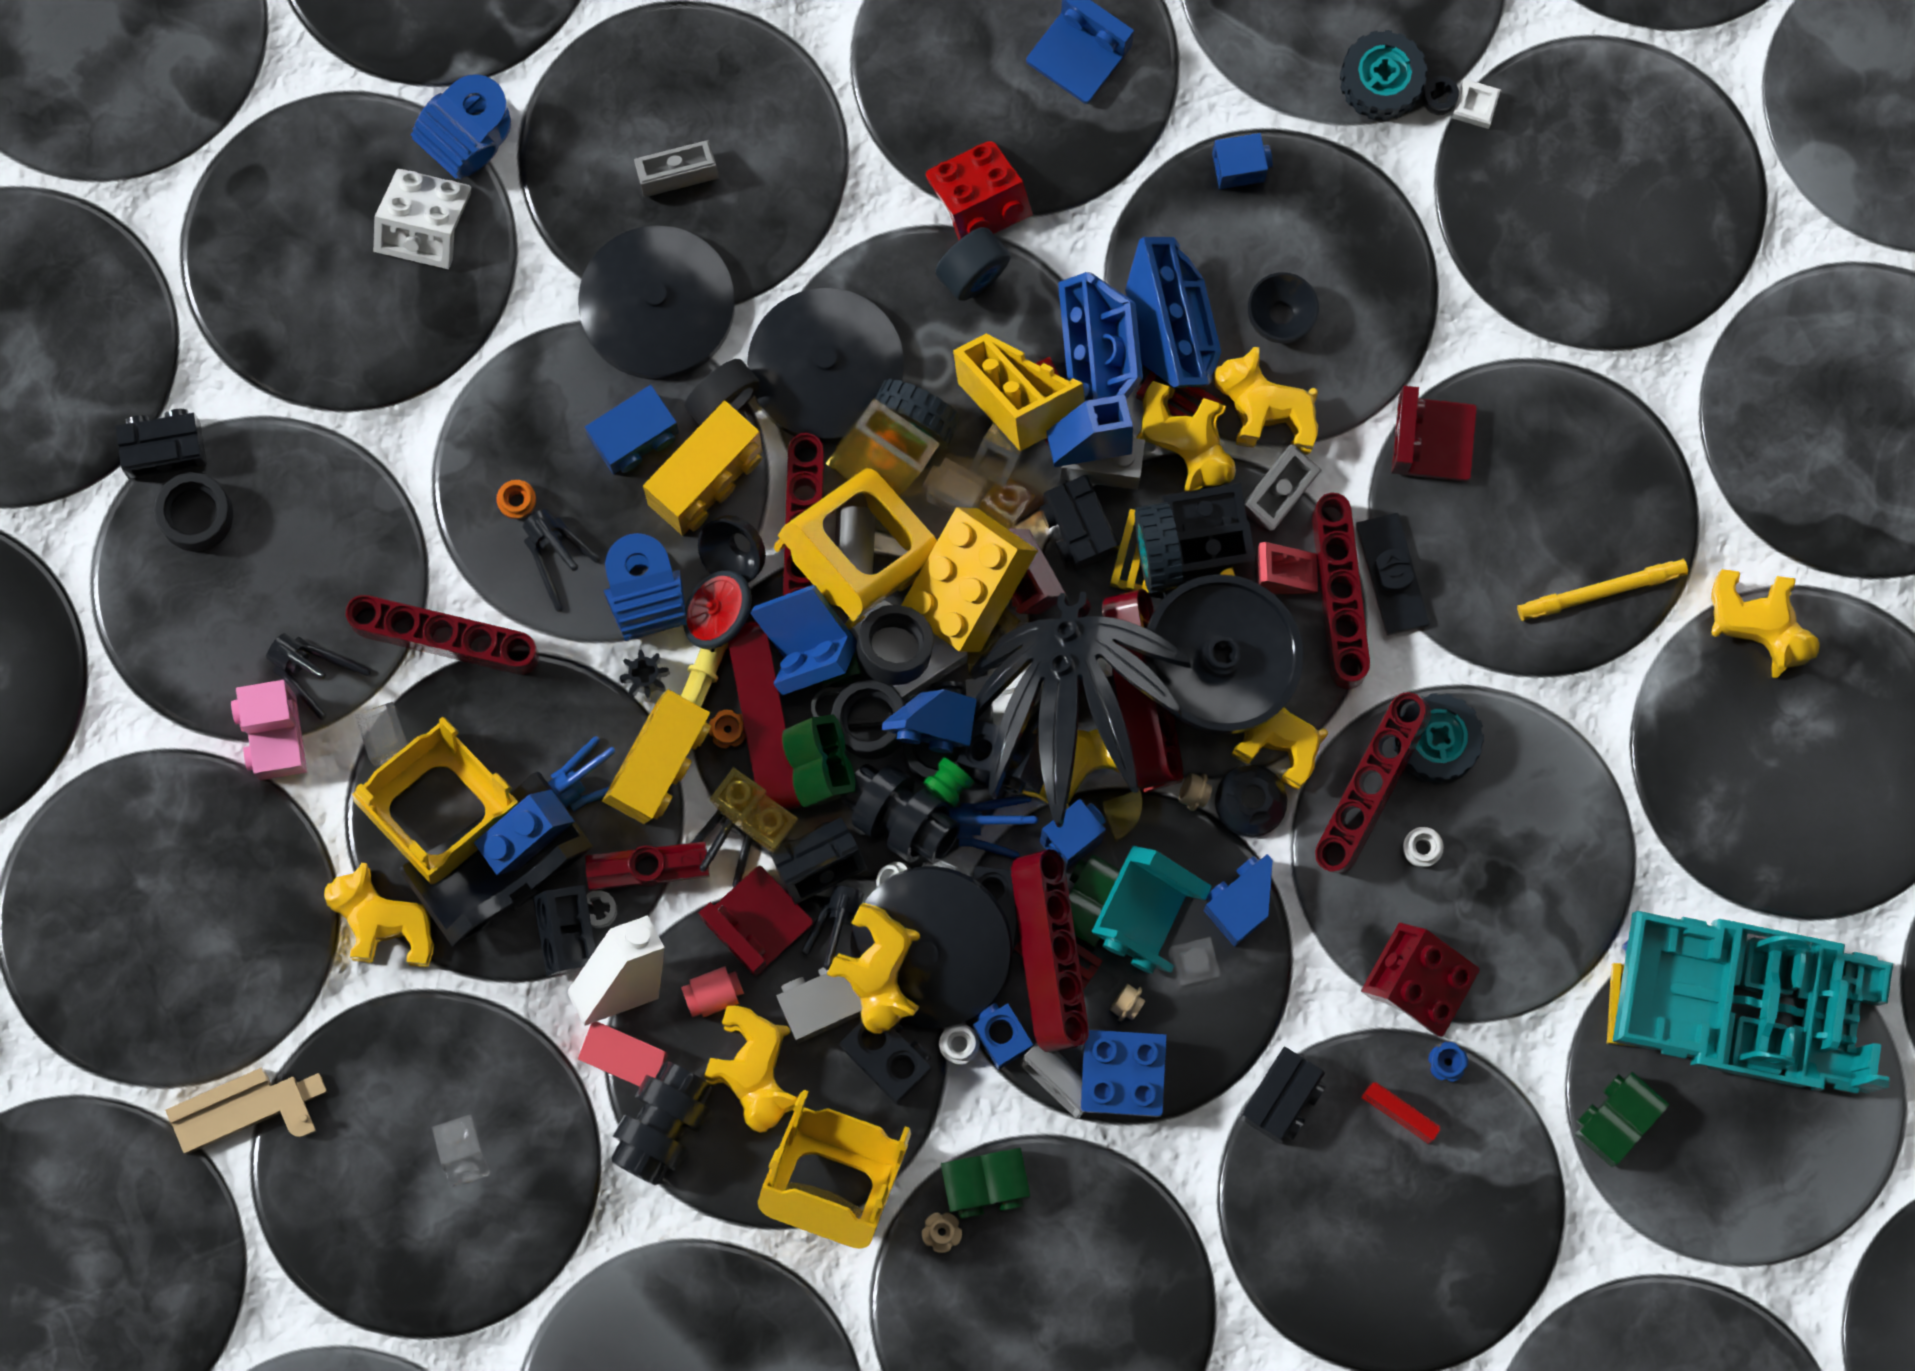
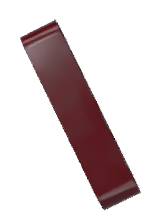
(800, 475)
(1345, 572)
(428, 621)
(762, 714)
(1148, 723)
(1356, 795)
(1049, 951)

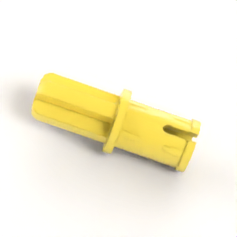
(703, 674)

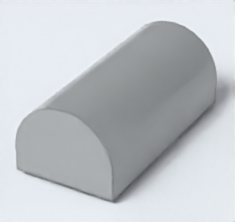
(676, 168)
(1281, 488)
(856, 536)
(1056, 1077)

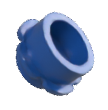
(1455, 1054)

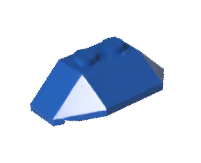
(1172, 314)
(1099, 337)

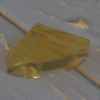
(1123, 813)

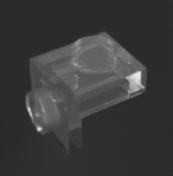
(460, 1151)

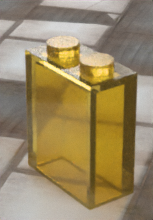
(884, 444)

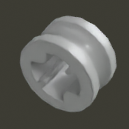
(606, 899)

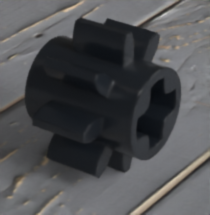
(654, 679)

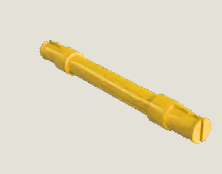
(1649, 576)

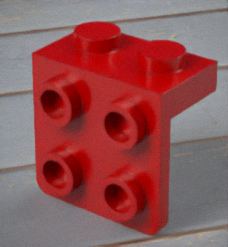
(980, 190)

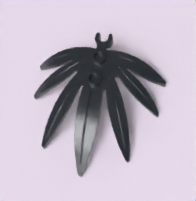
(1066, 659)

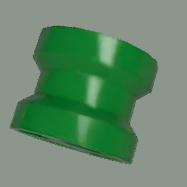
(949, 781)

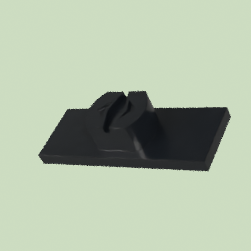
(1392, 574)

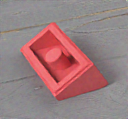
(620, 1054)

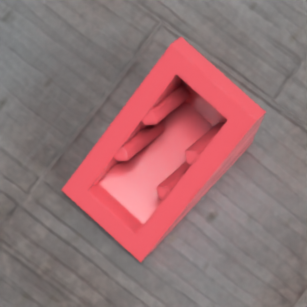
(1286, 569)

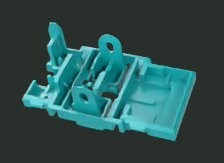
(1682, 990)

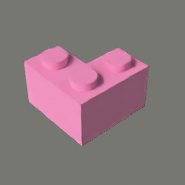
(273, 727)

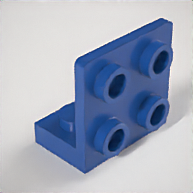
(1081, 48)
(808, 637)
(1123, 1073)

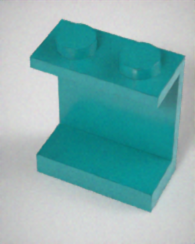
(1145, 906)

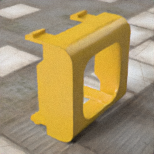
(832, 571)
(431, 750)
(845, 1142)

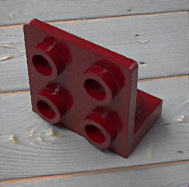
(1433, 437)
(756, 920)
(1421, 977)

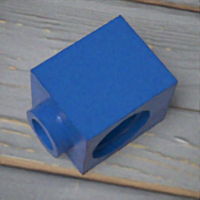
(1241, 160)
(1002, 1053)

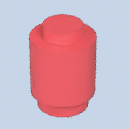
(712, 992)

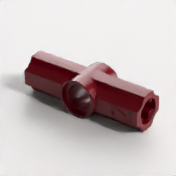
(620, 867)

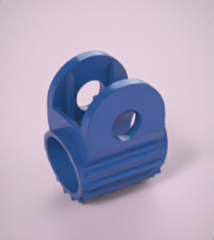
(456, 136)
(647, 601)

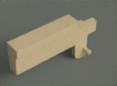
(242, 1105)

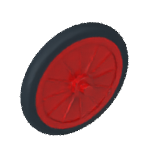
(717, 609)

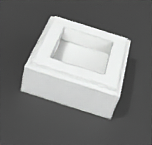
(1476, 103)

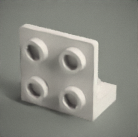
(420, 218)

